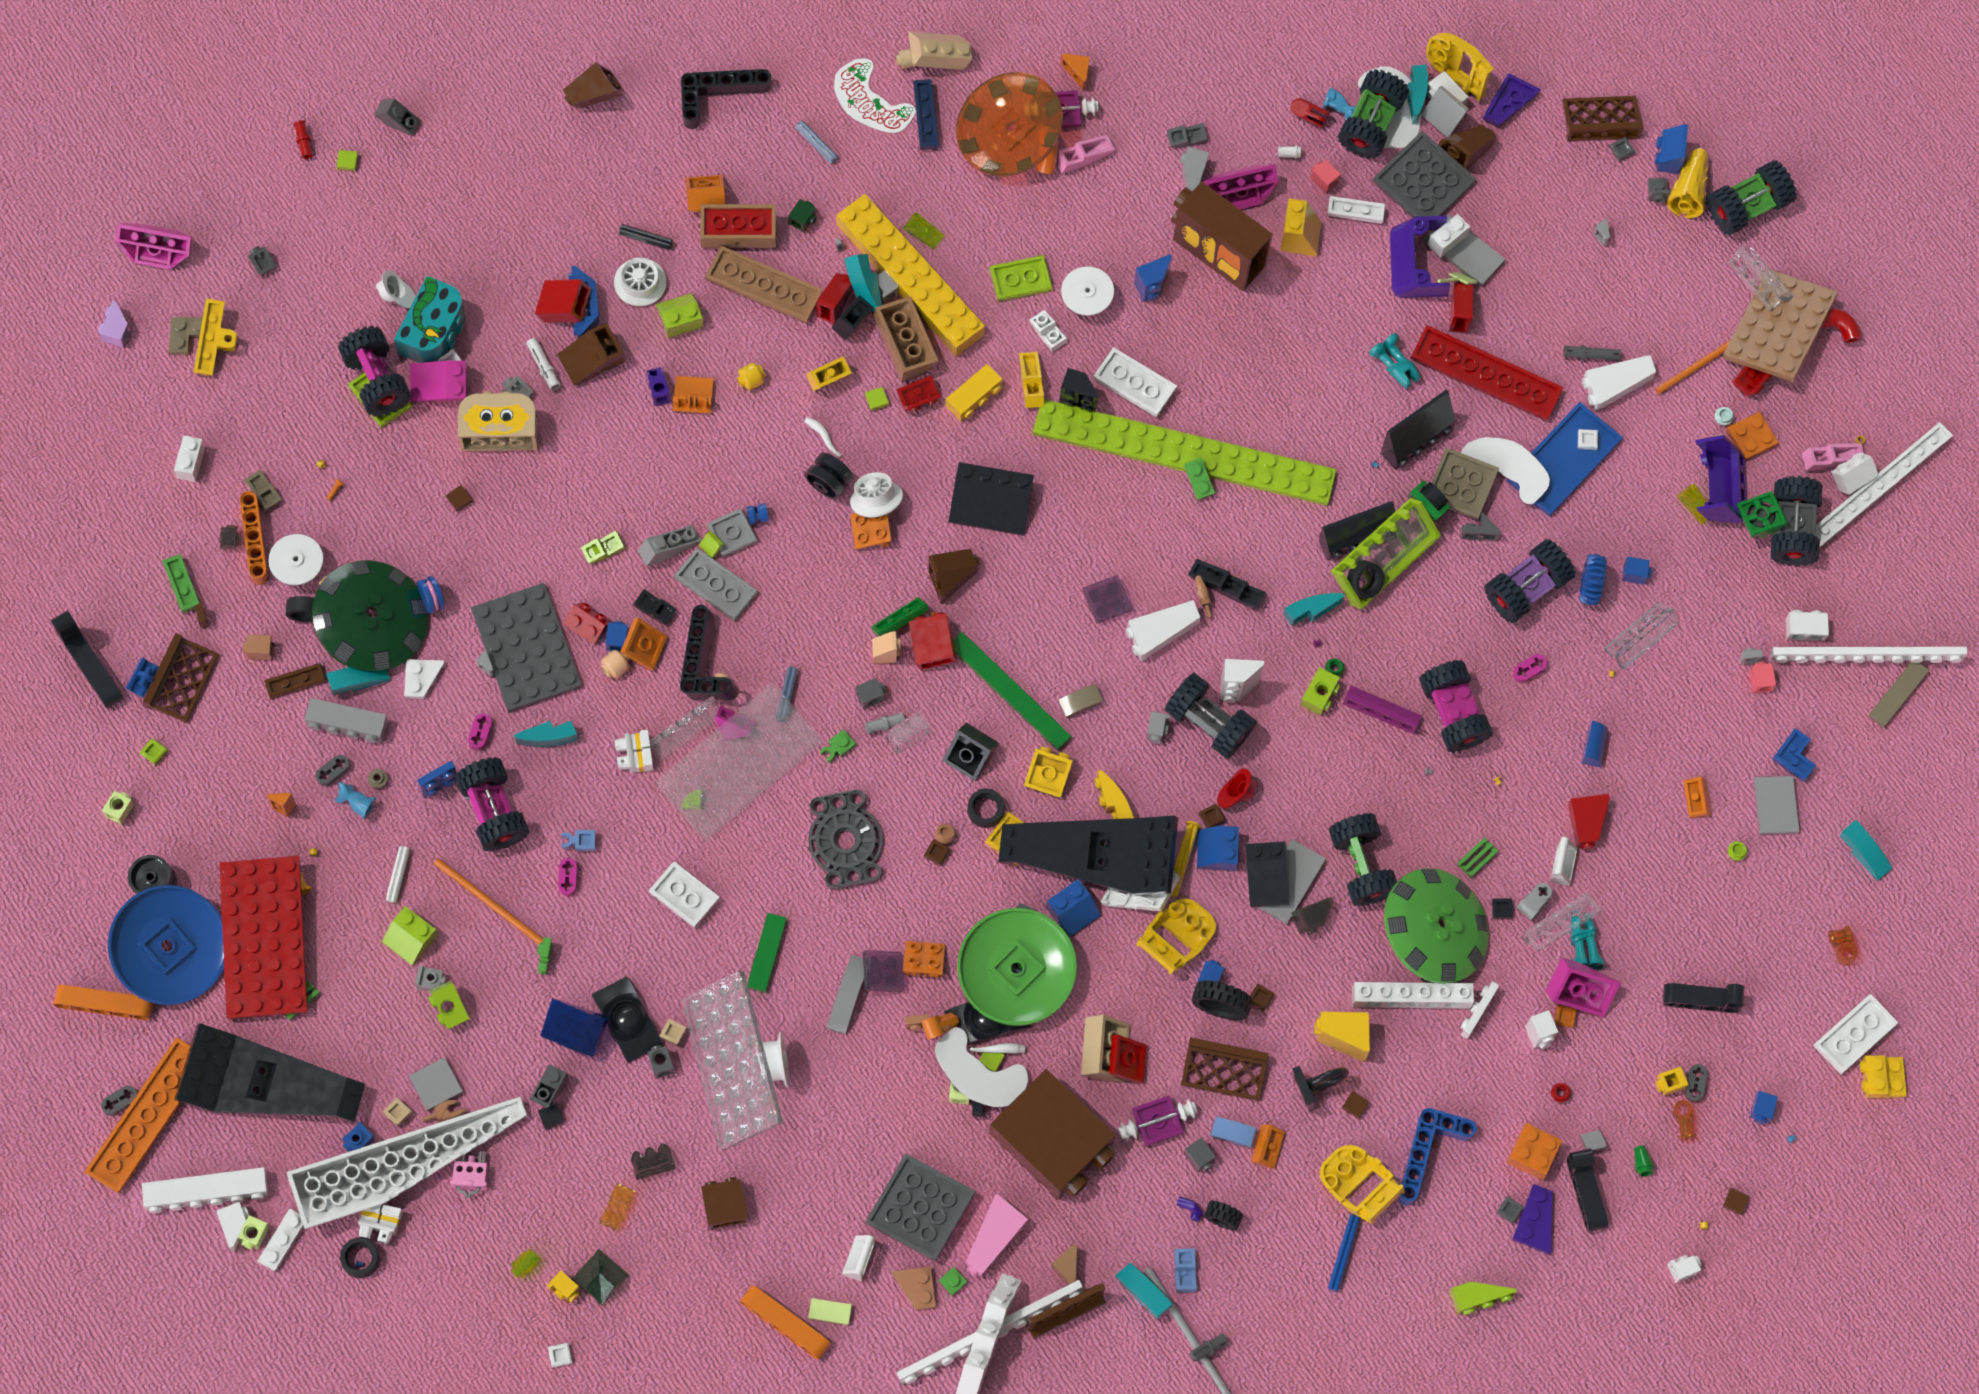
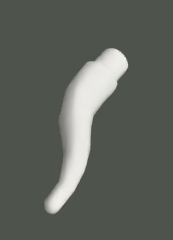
(818, 427)
(1001, 1048)

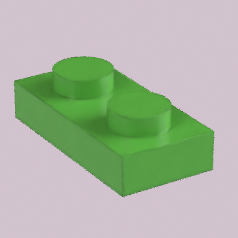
(1199, 478)

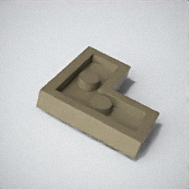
(180, 333)

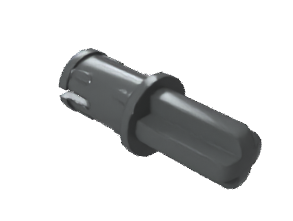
(1209, 1347)

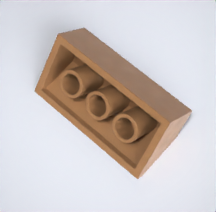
(905, 338)

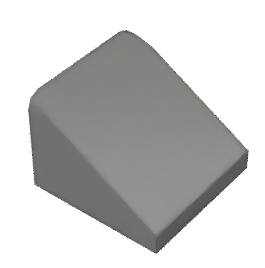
(1602, 232)
(484, 664)
(1594, 1141)

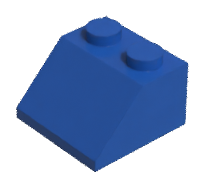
(1671, 149)
(1152, 277)
(1218, 848)
(1073, 908)

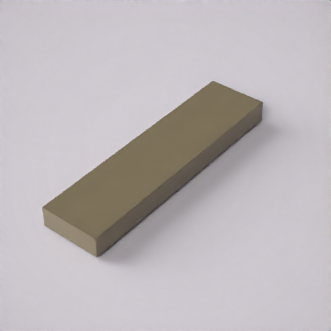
(1898, 693)

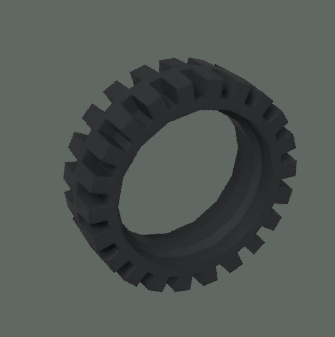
(1222, 1000)

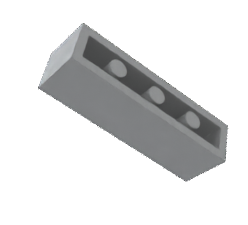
(346, 720)

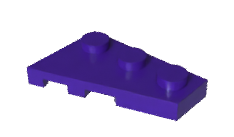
(1509, 99)
(1536, 1221)

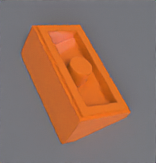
(1697, 797)
(282, 803)
(1268, 1146)

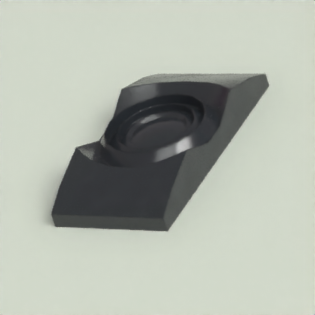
(627, 1019)
(980, 1028)

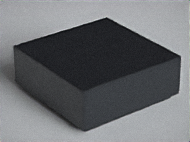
(1502, 908)
(551, 1117)

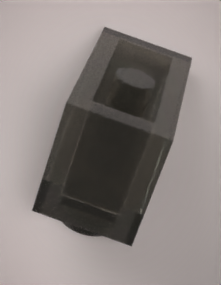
(1312, 916)

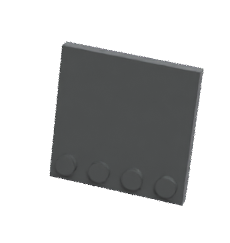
(1424, 178)
(920, 1207)

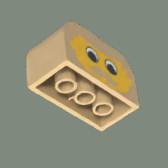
(497, 422)

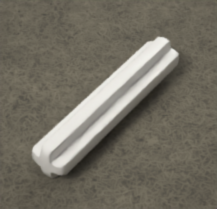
(397, 875)

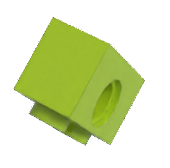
(1325, 681)
(457, 1013)

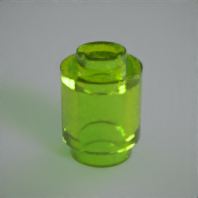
(524, 1264)

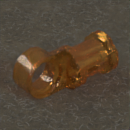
(1685, 1121)

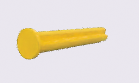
(1184, 853)

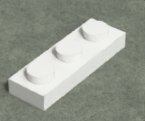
(1356, 209)
(1478, 1009)
(281, 1241)

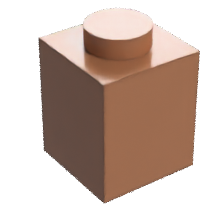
(258, 647)

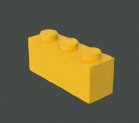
(974, 393)

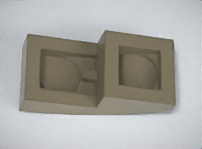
(263, 489)
(1080, 700)

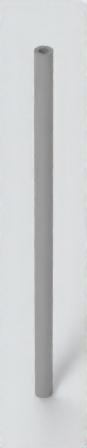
(1188, 1333)

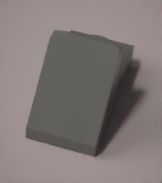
(1485, 531)

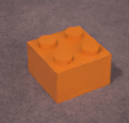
(1534, 1151)

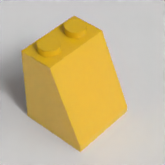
(1300, 228)
(1344, 1032)

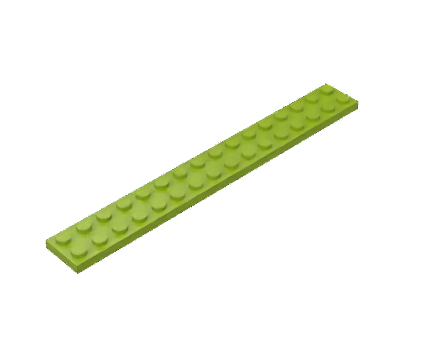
(1175, 448)

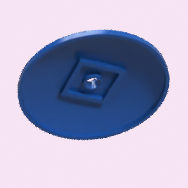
(172, 916)

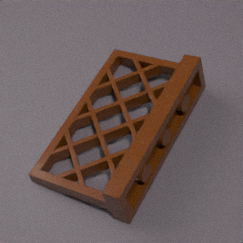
(1602, 130)
(164, 671)
(1226, 1051)
(1066, 1311)

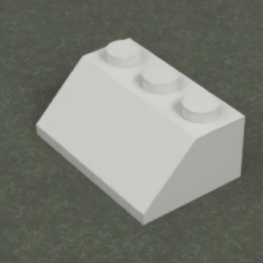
(1239, 678)

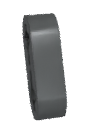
(329, 767)
(1700, 1083)
(117, 1096)

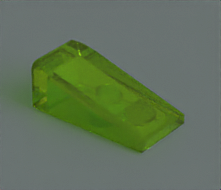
(923, 230)
(1691, 499)

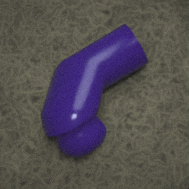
(1191, 1205)

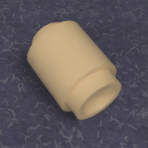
(904, 59)

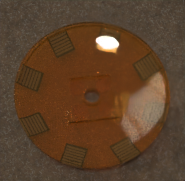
(994, 107)

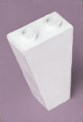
(1616, 380)
(1160, 628)

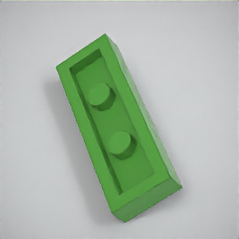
(181, 583)

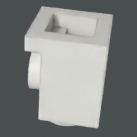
(1684, 1267)

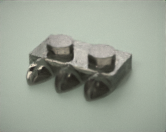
(653, 1162)

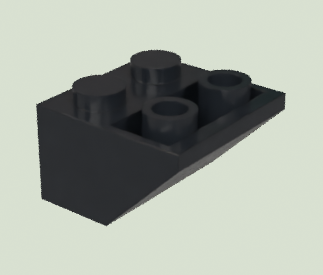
(1078, 391)

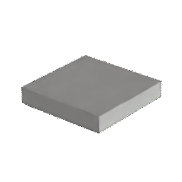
(1445, 111)
(733, 532)
(435, 1084)

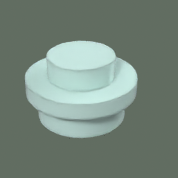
(1724, 416)

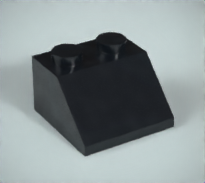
(970, 751)

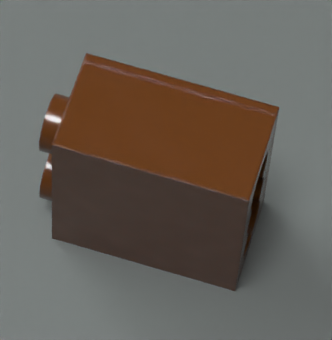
(724, 1203)

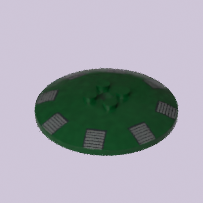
(363, 640)

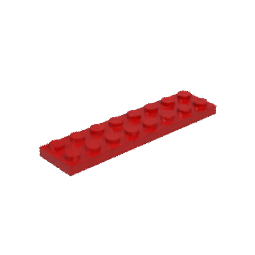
(1486, 372)

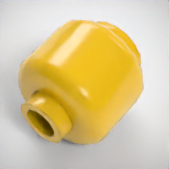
(751, 376)

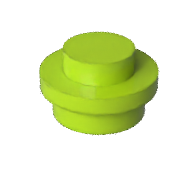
(1737, 851)

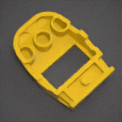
(1446, 54)
(1188, 923)
(1348, 1170)

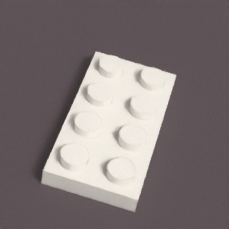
(1135, 382)
(1855, 1034)

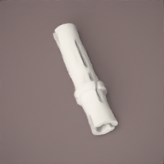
(546, 370)

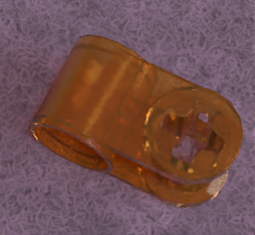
(1843, 941)

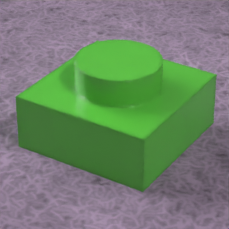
(952, 1281)

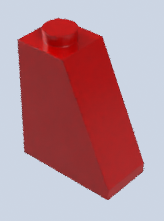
(834, 298)
(1461, 308)
(1587, 819)

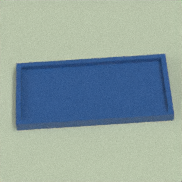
(1564, 461)

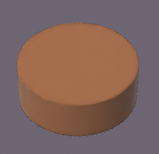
(945, 833)

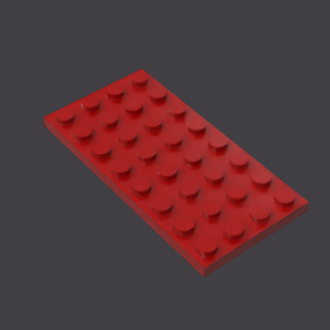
(263, 937)

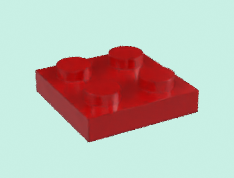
(1127, 1059)

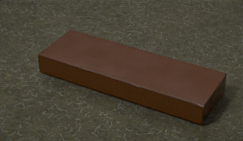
(295, 681)

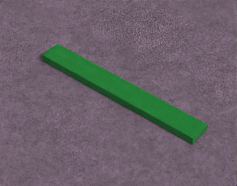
(1010, 692)

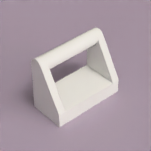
(1563, 862)
(859, 1257)

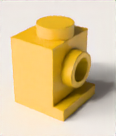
(1675, 1076)
(564, 1287)

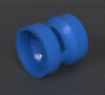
(762, 514)

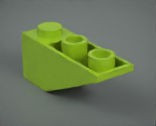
(1475, 1295)

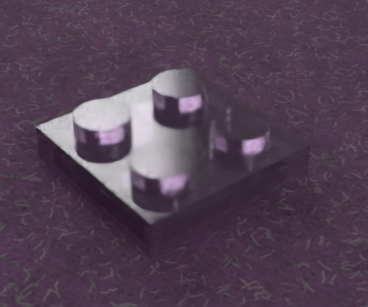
(1107, 599)
(883, 971)

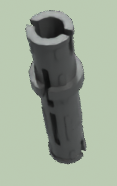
(1592, 353)

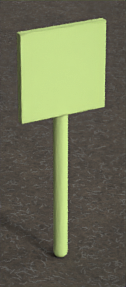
(1458, 277)

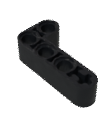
(1704, 998)
(1586, 1189)

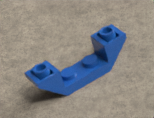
(592, 318)

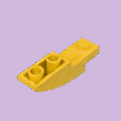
(1112, 797)

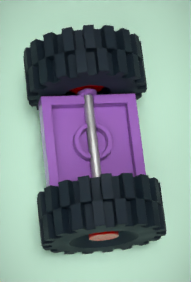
(1530, 580)

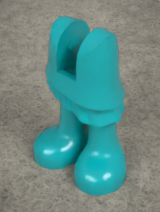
(1395, 369)
(1579, 937)

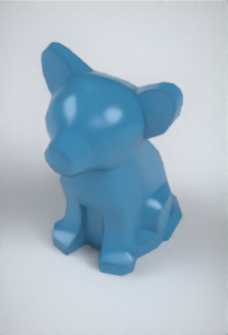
(1337, 101)
(359, 802)

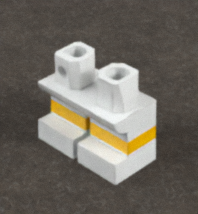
(638, 752)
(380, 1219)

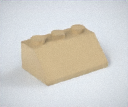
(939, 50)
(1098, 1045)

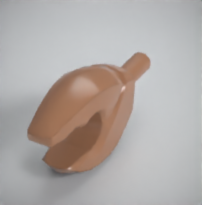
(1203, 595)
(442, 1112)

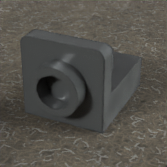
(1657, 190)
(261, 260)

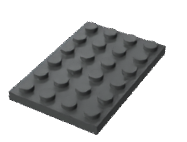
(526, 647)

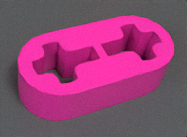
(1527, 665)
(484, 733)
(572, 877)

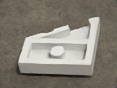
(420, 677)

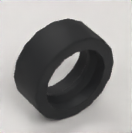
(1376, 582)
(299, 608)
(988, 793)
(371, 1268)

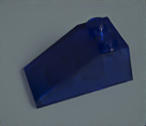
(574, 1027)

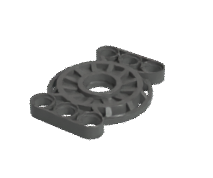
(845, 820)

